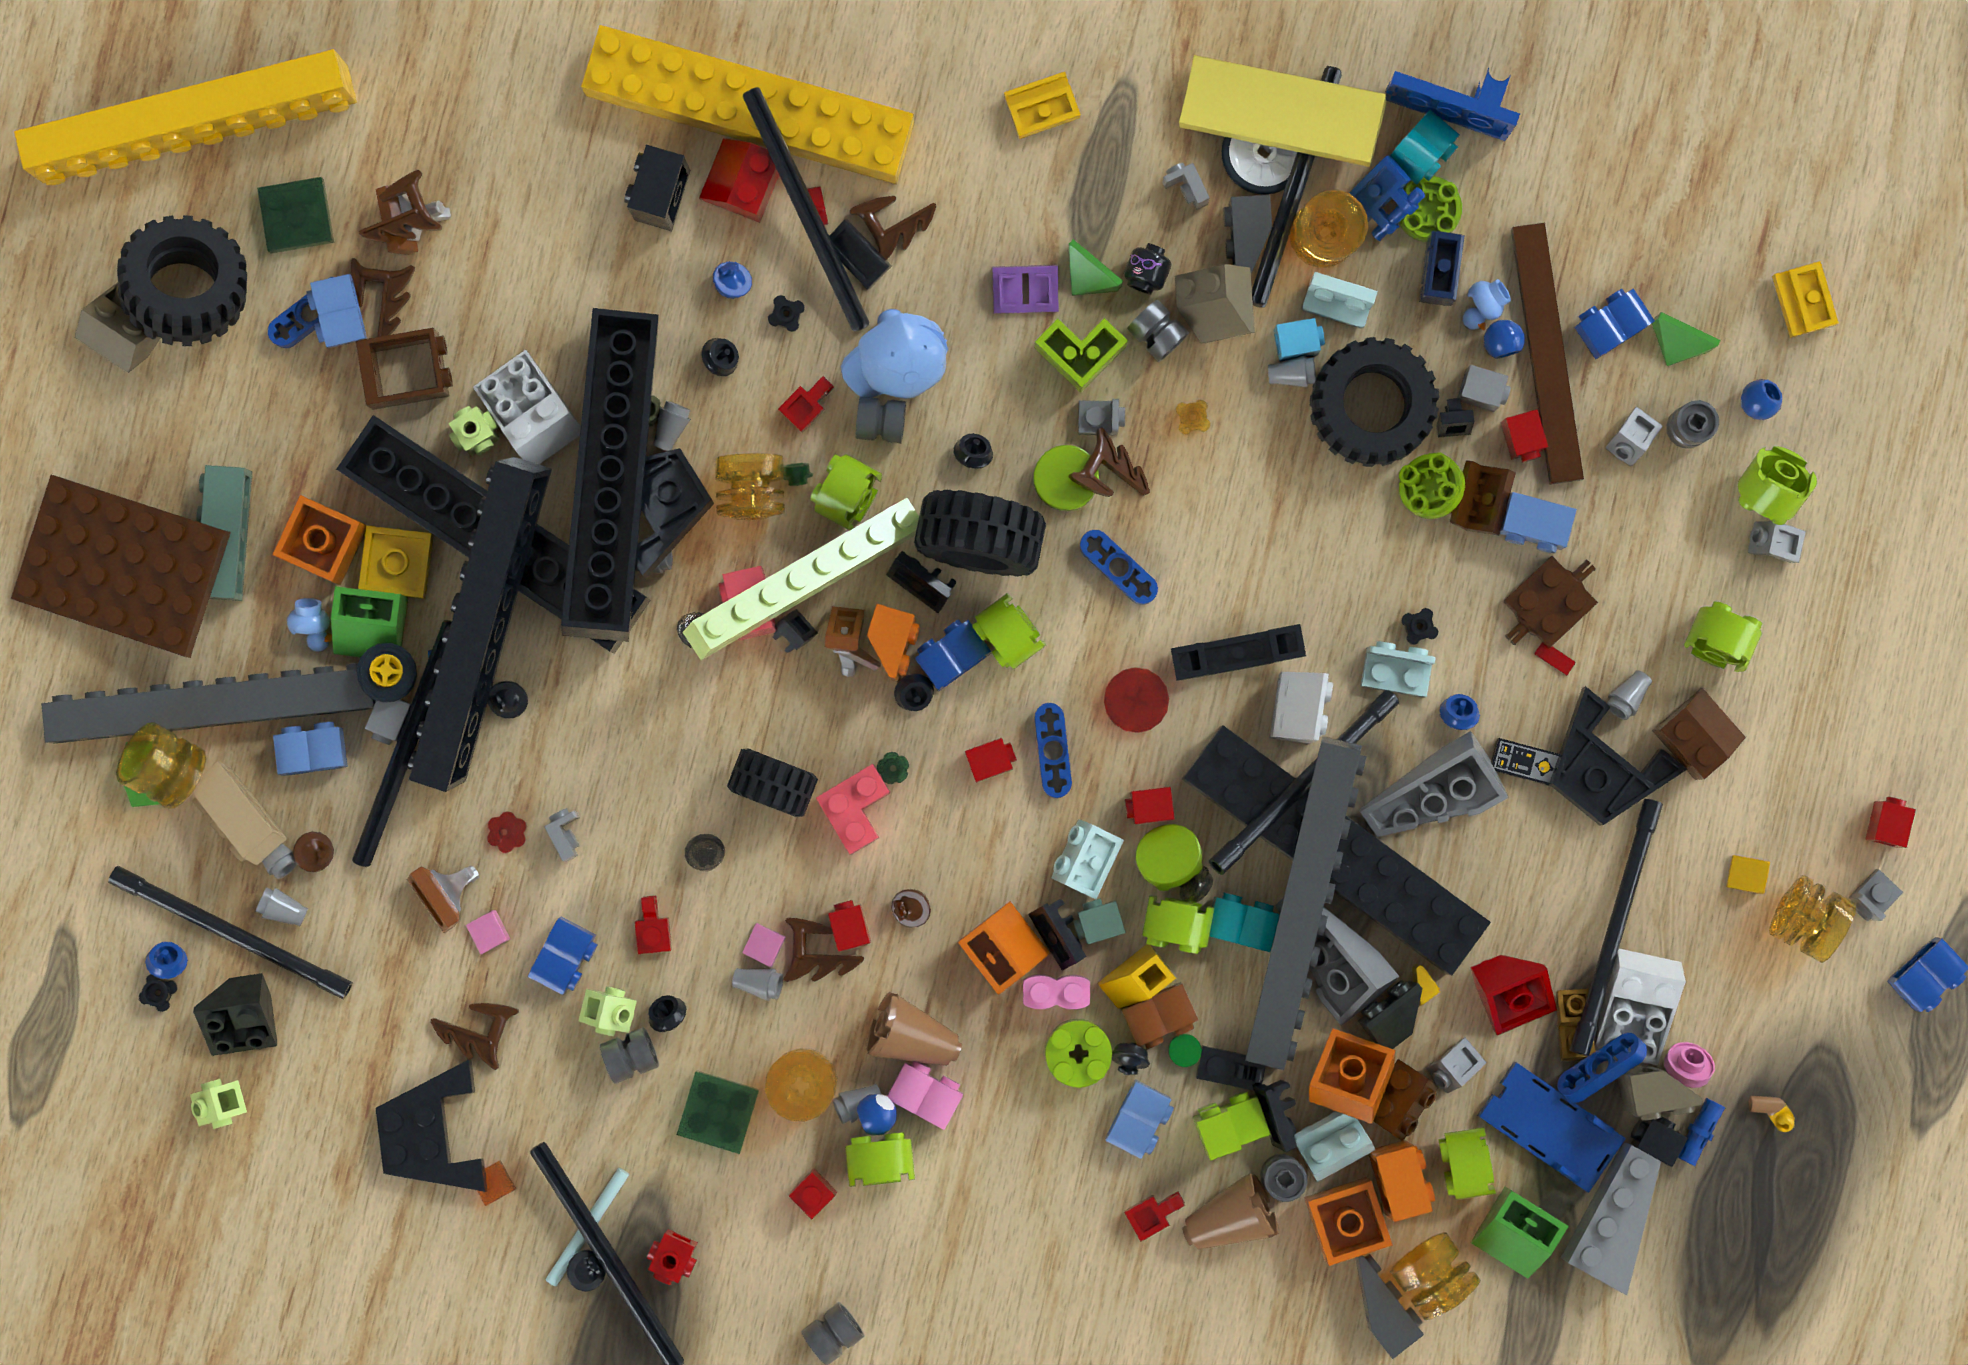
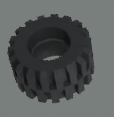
(772, 782)

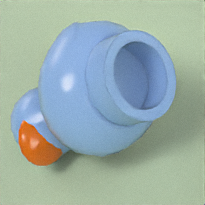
(1489, 302)
(310, 620)

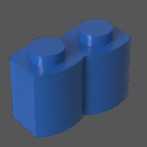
(1614, 323)
(952, 654)
(562, 956)
(1929, 975)

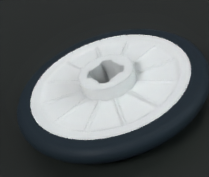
(1253, 171)

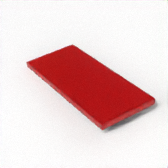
(817, 198)
(1555, 658)

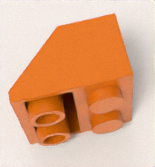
(890, 636)
(1004, 948)

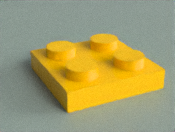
(396, 561)

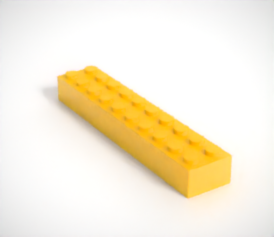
(710, 93)
(186, 117)

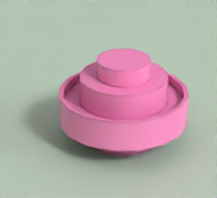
(1689, 1064)

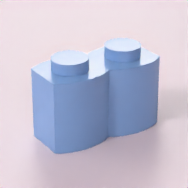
(337, 311)
(310, 750)
(1138, 1119)

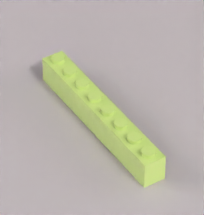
(802, 579)

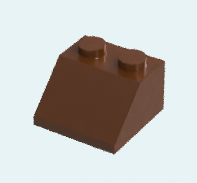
(1699, 735)

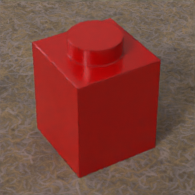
(1524, 436)
(990, 759)
(1150, 805)
(1890, 823)
(849, 926)
(813, 1193)

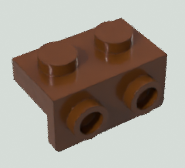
(1483, 499)
(1404, 1100)

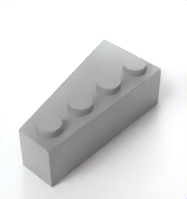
(1615, 1220)

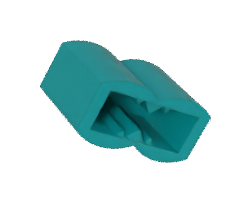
(1425, 146)
(1243, 923)

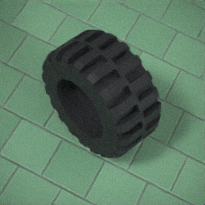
(182, 243)
(1405, 371)
(980, 533)

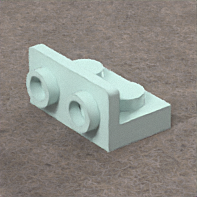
(1338, 300)
(1397, 669)
(1087, 858)
(1332, 1144)

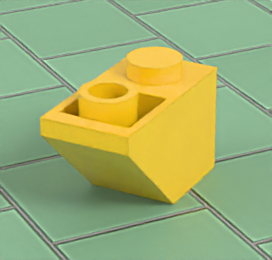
(1137, 978)

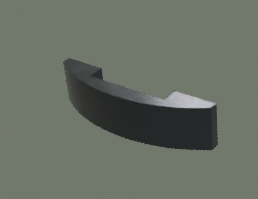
(1238, 652)

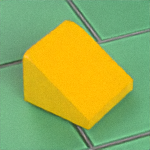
(1748, 874)
(1429, 987)

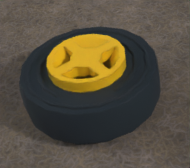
(386, 660)

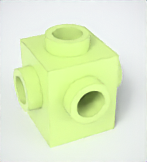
(481, 439)
(607, 1010)
(217, 1103)

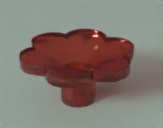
(515, 832)

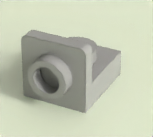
(1192, 189)
(1100, 414)
(1634, 437)
(1776, 541)
(563, 840)
(1875, 896)
(1456, 1066)

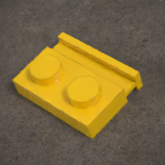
(1042, 105)
(1805, 299)

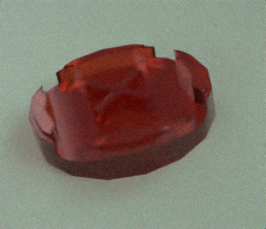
(1136, 700)

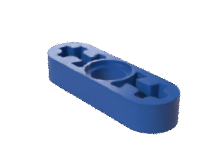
(295, 333)
(1141, 578)
(1042, 727)
(1626, 1061)

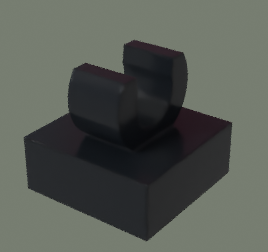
(1455, 420)
(795, 630)

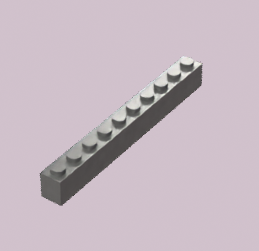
(206, 705)
(1304, 901)

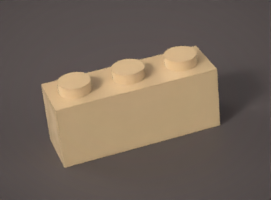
(236, 814)

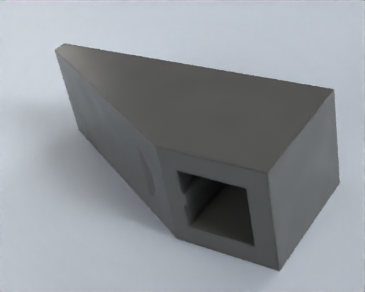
(1249, 228)
(1385, 1316)

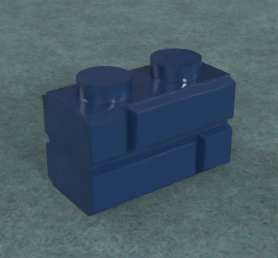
(1441, 268)

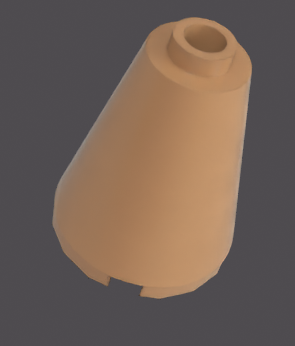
(910, 1034)
(1233, 1216)

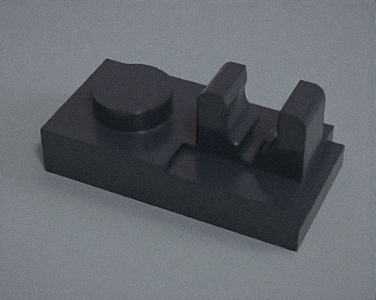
(919, 582)
(1058, 938)
(1228, 1068)
(1279, 1125)

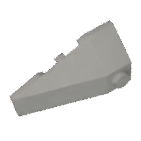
(1444, 786)
(1347, 969)

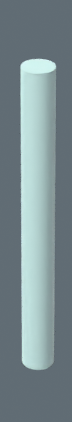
(578, 1240)

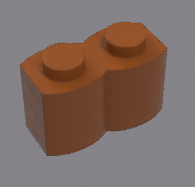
(1160, 1015)

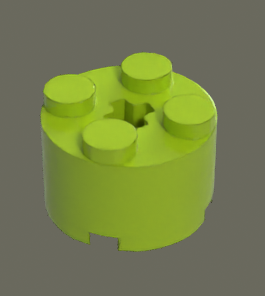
(1776, 484)
(846, 491)
(1009, 632)
(1723, 637)
(1177, 923)
(1065, 1067)
(879, 1161)
(1468, 1163)

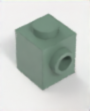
(1098, 921)

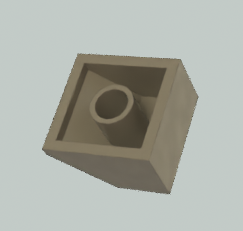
(1216, 302)

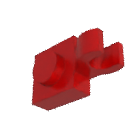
(803, 406)
(652, 932)
(1150, 1216)

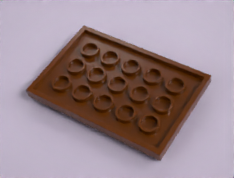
(120, 565)

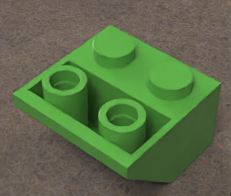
(366, 619)
(1519, 1233)

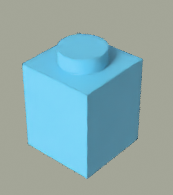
(1298, 339)

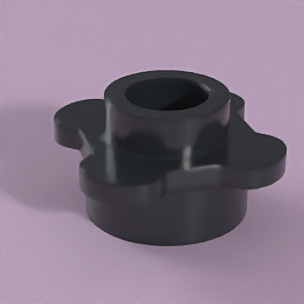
(791, 321)
(1414, 634)
(148, 994)

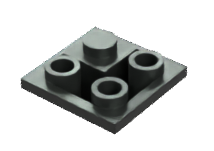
(237, 1016)
(1395, 1017)

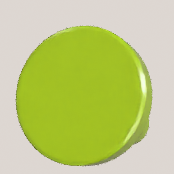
(1437, 211)
(1052, 478)
(1431, 485)
(1169, 856)

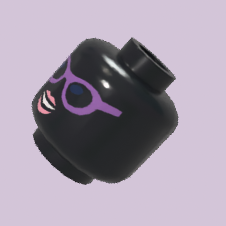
(1147, 269)

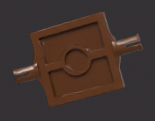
(1550, 602)

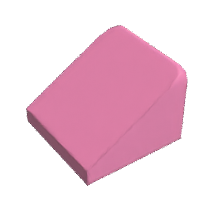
(488, 931)
(764, 945)

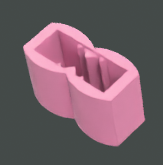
(1065, 991)
(925, 1095)

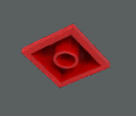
(1513, 991)

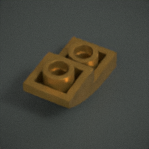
(1569, 1012)

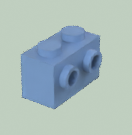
(1537, 522)

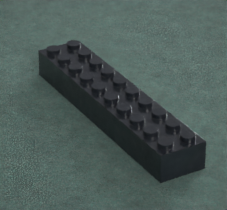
(610, 475)
(448, 506)
(479, 623)
(1370, 872)

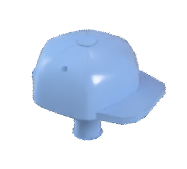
(897, 357)

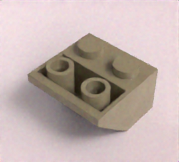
(111, 334)
(1650, 1091)

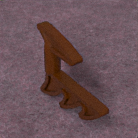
(416, 218)
(888, 239)
(393, 282)
(1121, 466)
(804, 963)
(484, 1045)

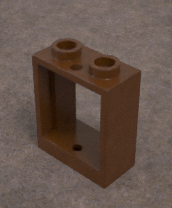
(371, 375)

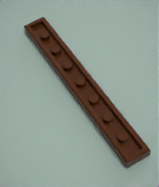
(1547, 352)

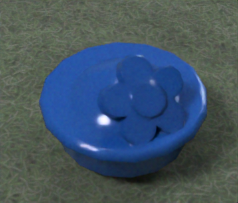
(732, 280)
(1459, 712)
(166, 960)

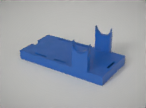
(1477, 113)
(1568, 1138)

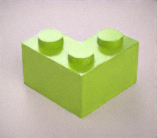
(1077, 359)
(1230, 1125)

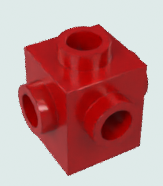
(672, 1245)

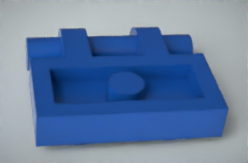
(1381, 186)

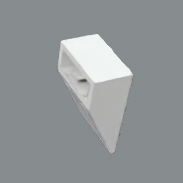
(528, 409)
(1300, 707)
(1641, 1001)

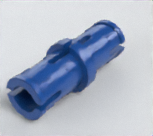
(1701, 1131)

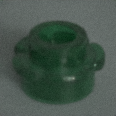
(797, 473)
(901, 764)

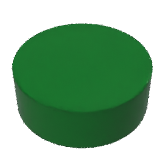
(1184, 1050)

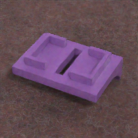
(1042, 289)

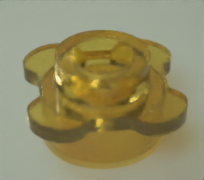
(1200, 423)

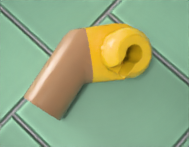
(1775, 1109)

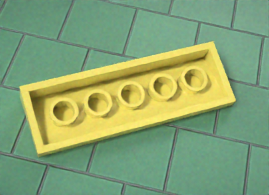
(1282, 110)

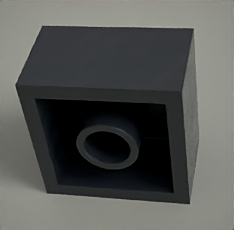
(657, 187)

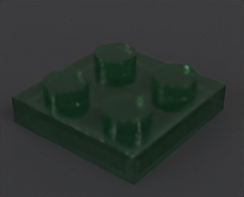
(295, 215)
(718, 1112)

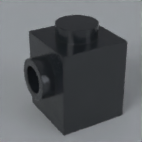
(1658, 1139)

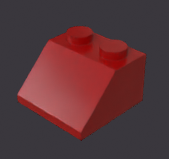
(741, 179)

